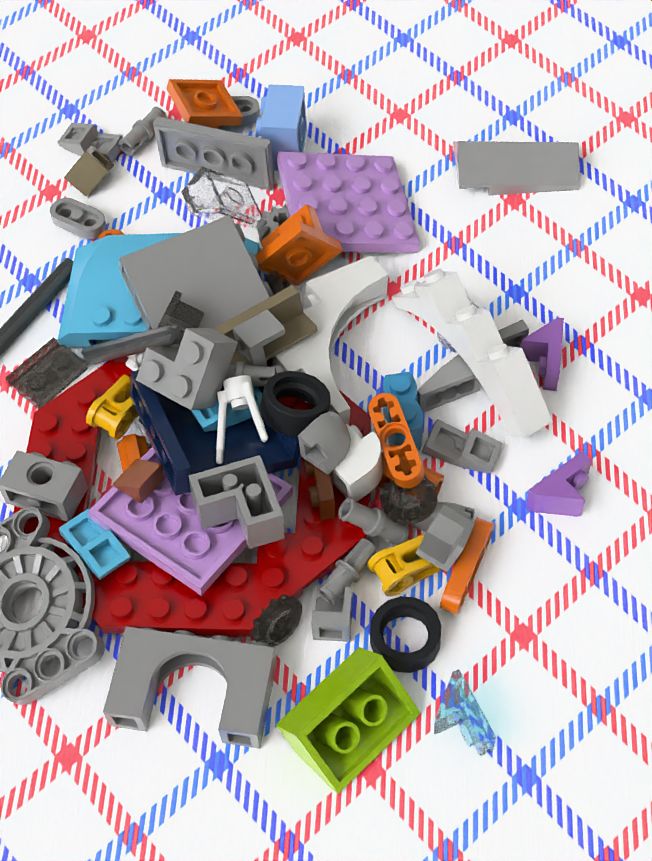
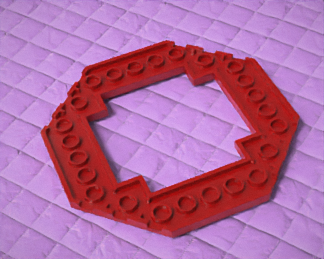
(148, 596)

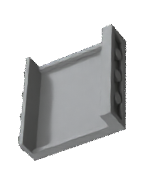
(202, 264)

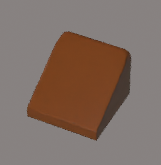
(140, 479)

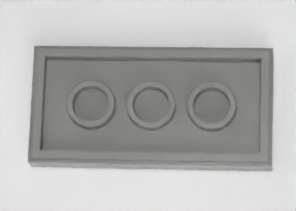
(236, 155)

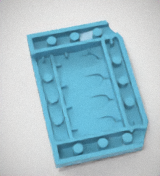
(97, 296)

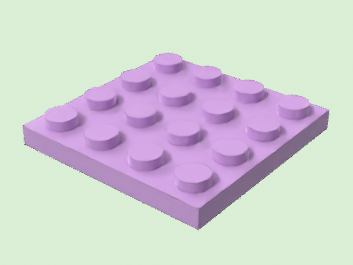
(354, 199)
(170, 532)

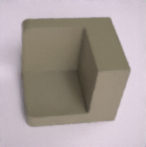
(88, 171)

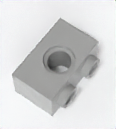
(24, 487)

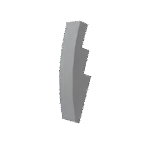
(456, 378)

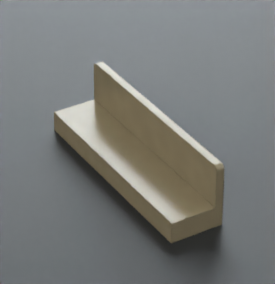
(288, 310)

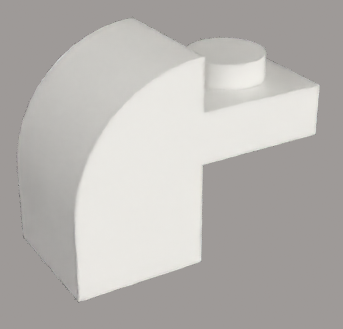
(361, 467)

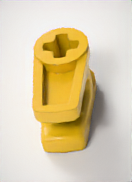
(113, 410)
(395, 569)

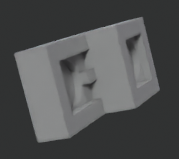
(81, 136)
(467, 450)

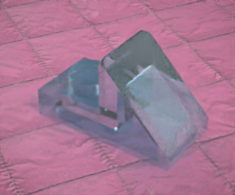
(462, 707)

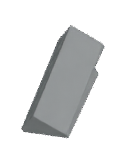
(517, 166)

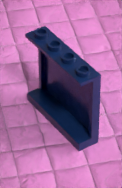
(187, 449)

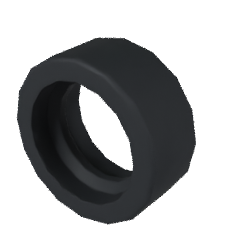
(295, 385)
(413, 608)

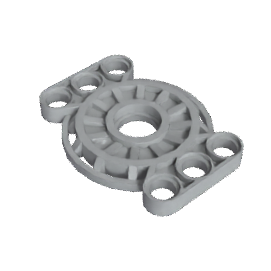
(51, 633)

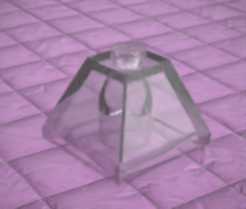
(218, 195)

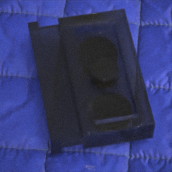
(46, 373)

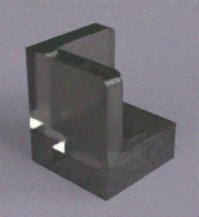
(181, 314)

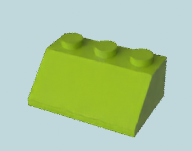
(349, 718)

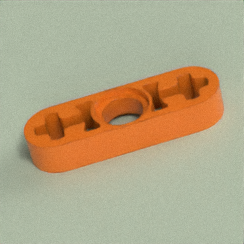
(393, 454)
(466, 566)

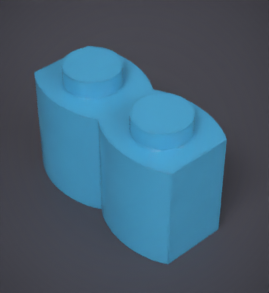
(405, 390)

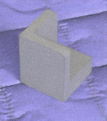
(255, 334)
(445, 538)
(333, 621)

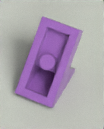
(546, 348)
(559, 490)

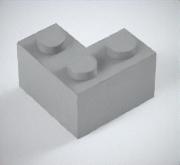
(192, 372)
(240, 493)

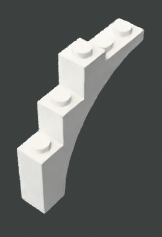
(331, 304)
(474, 336)

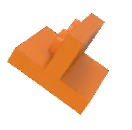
(204, 102)
(298, 247)

